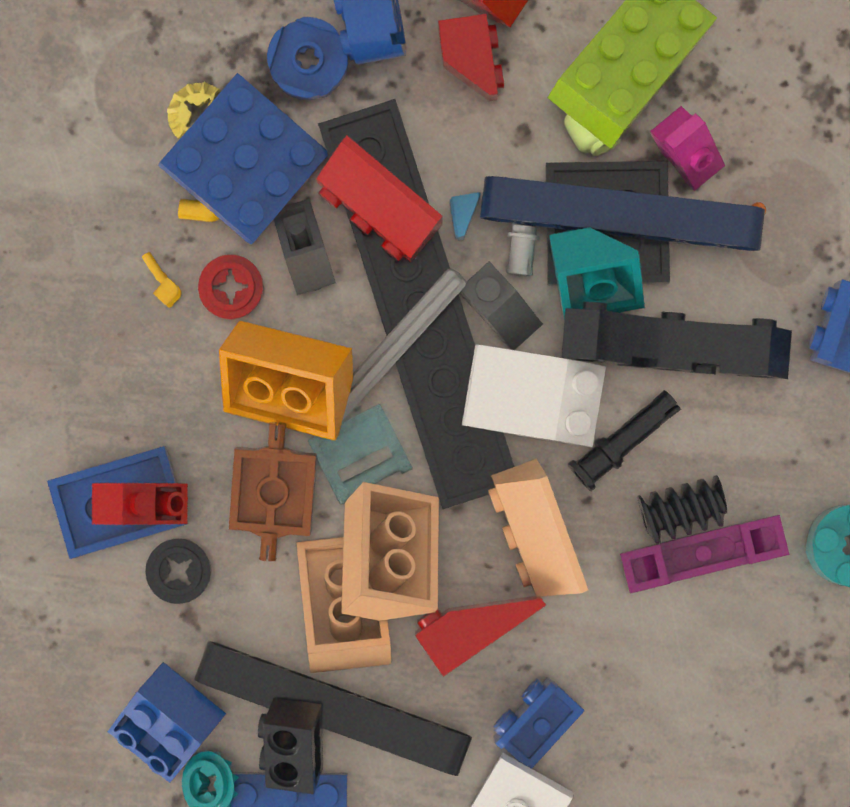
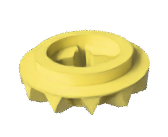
(178, 111)

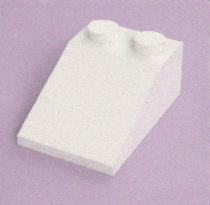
(534, 395)

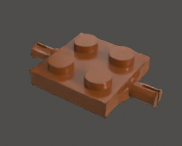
(272, 491)

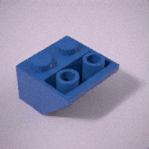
(166, 722)

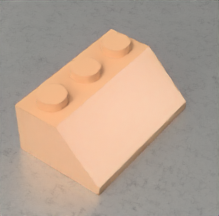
(537, 531)
(390, 553)

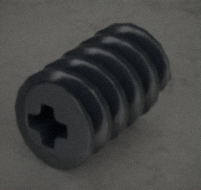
(683, 509)

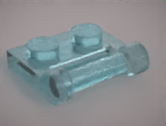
(356, 440)

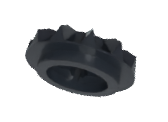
(158, 570)

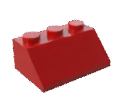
(378, 200)

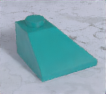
(596, 270)

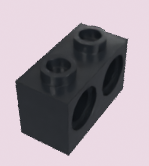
(291, 745)

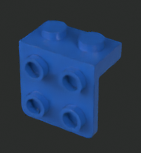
(832, 339)
(537, 722)

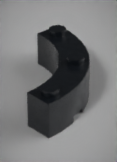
(676, 344)

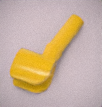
(167, 291)

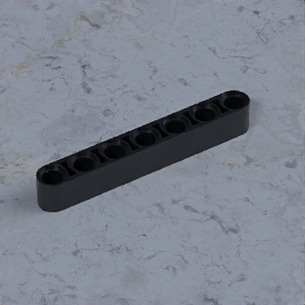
(341, 709)

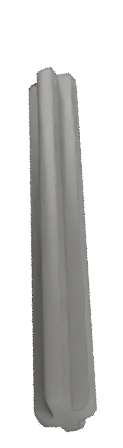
(404, 335)

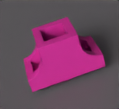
(688, 147)

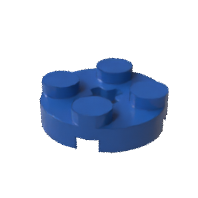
(288, 71)

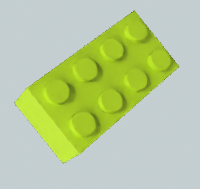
(629, 63)

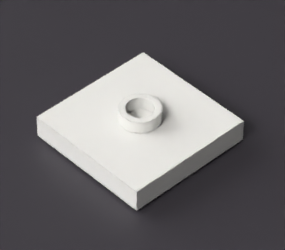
(520, 786)

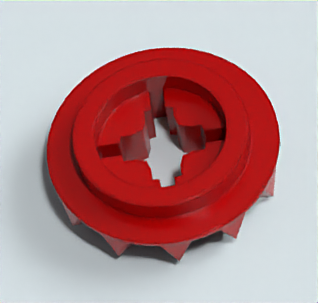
(217, 273)

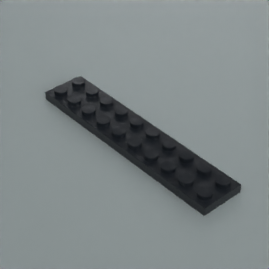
(440, 361)

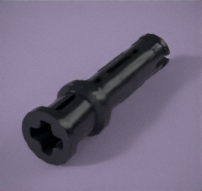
(610, 452)

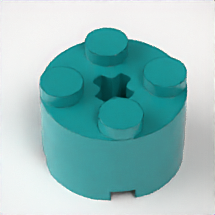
(826, 545)

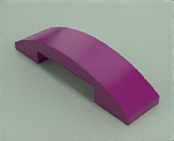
(704, 553)

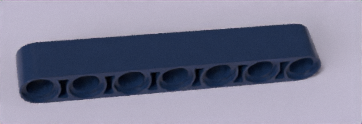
(622, 213)

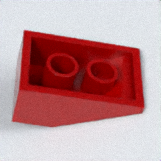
(465, 630)

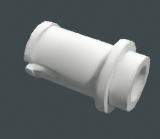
(522, 250)

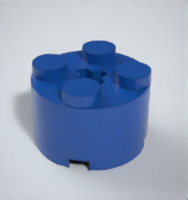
(372, 29)

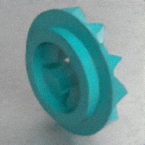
(196, 781)

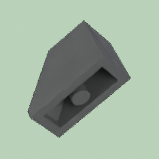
(303, 247)
(500, 306)

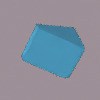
(462, 212)

